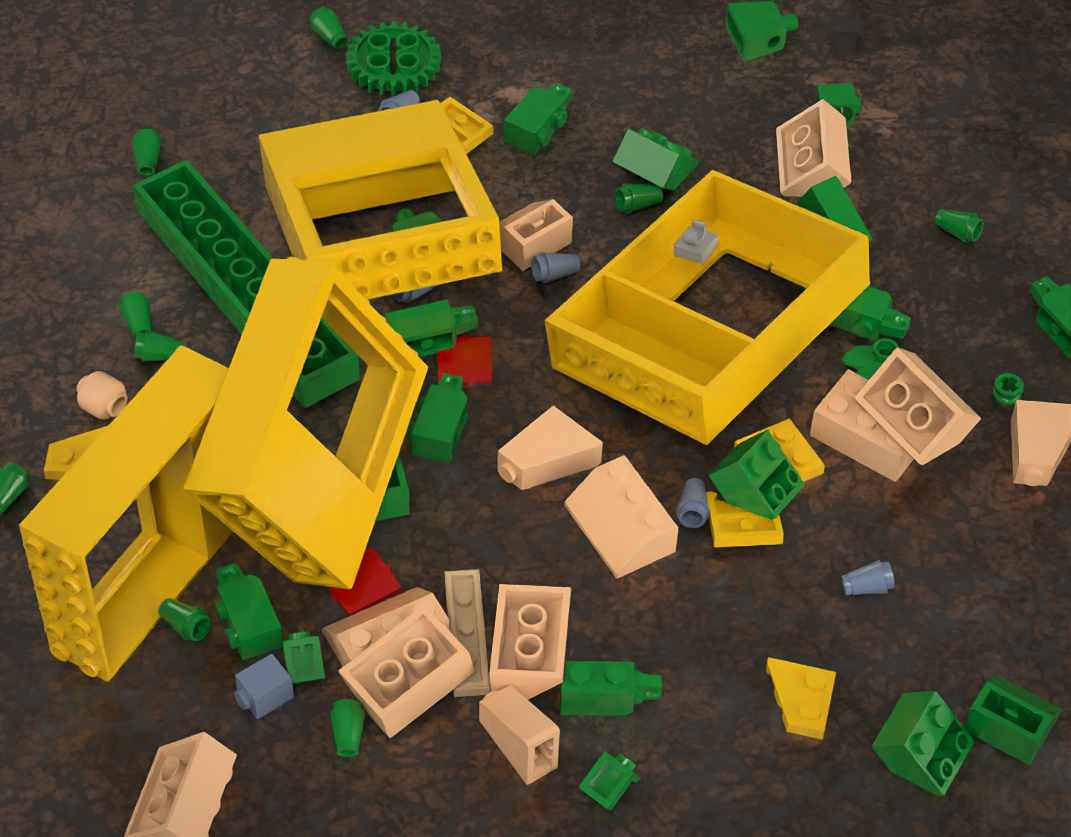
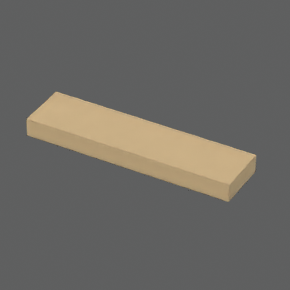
(467, 626)

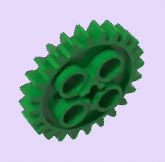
(370, 58)

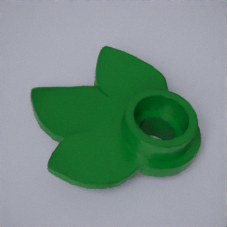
(869, 358)

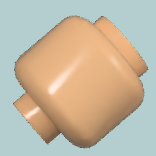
(101, 395)

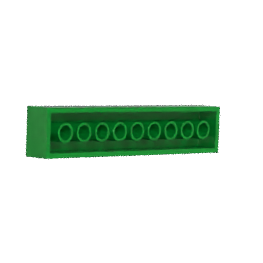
(232, 266)

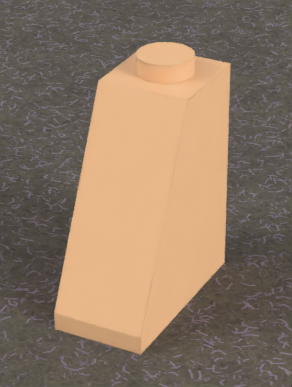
(1039, 440)
(548, 451)
(521, 732)

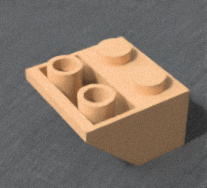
(535, 229)

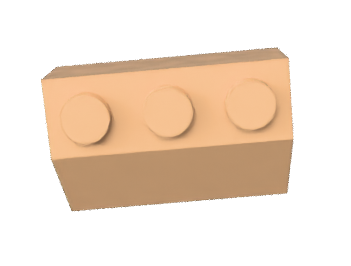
(812, 149)
(916, 407)
(622, 517)
(361, 630)
(529, 638)
(407, 671)
(183, 789)

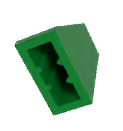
(833, 203)

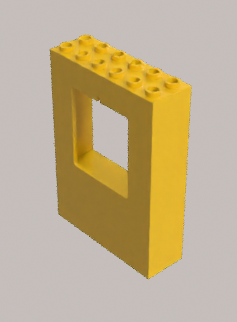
(677, 364)

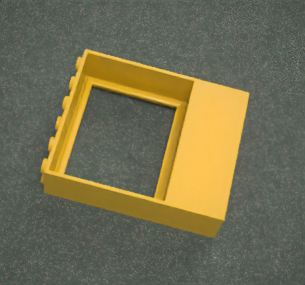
(376, 163)
(137, 457)
(265, 468)

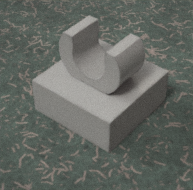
(696, 243)

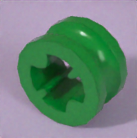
(1007, 397)

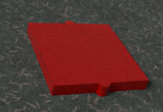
(467, 359)
(371, 586)

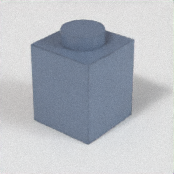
(263, 687)

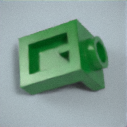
(303, 658)
(609, 779)

